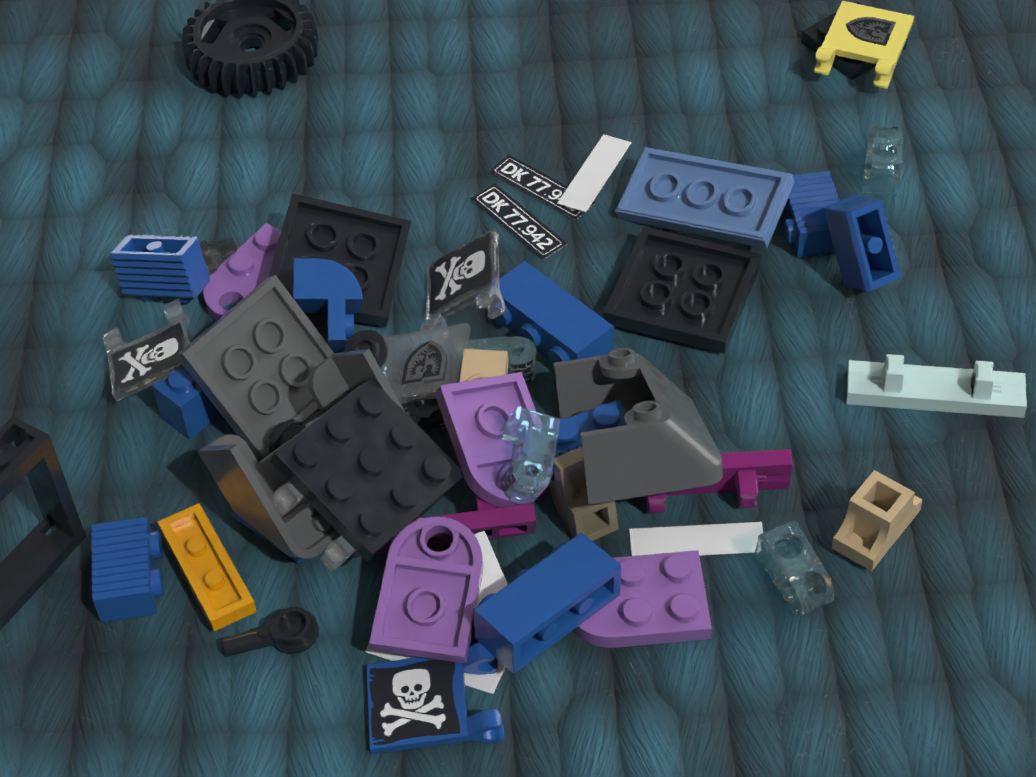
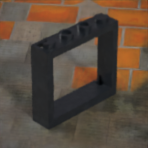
(38, 554)

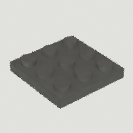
(258, 363)

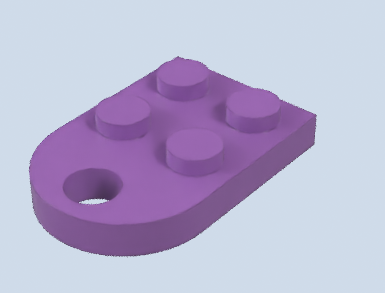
(242, 271)
(475, 423)
(429, 594)
(657, 603)

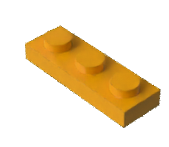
(207, 567)

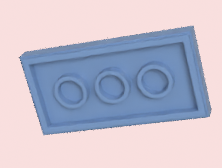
(705, 197)

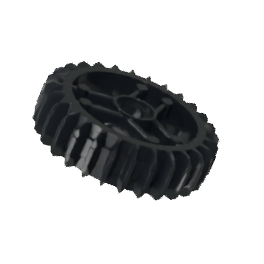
(220, 33)

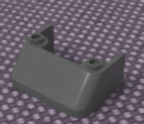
(663, 434)

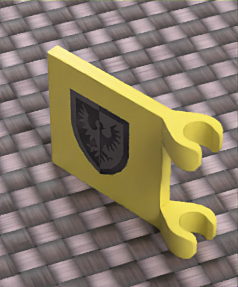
(866, 36)

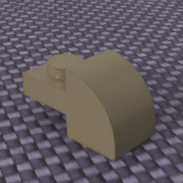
(571, 502)

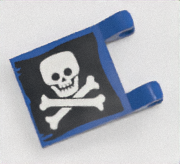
(425, 703)

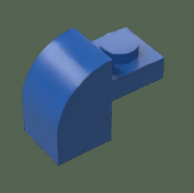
(328, 289)

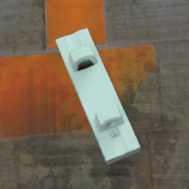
(936, 388)

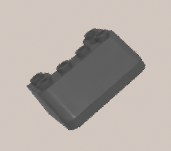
(251, 484)

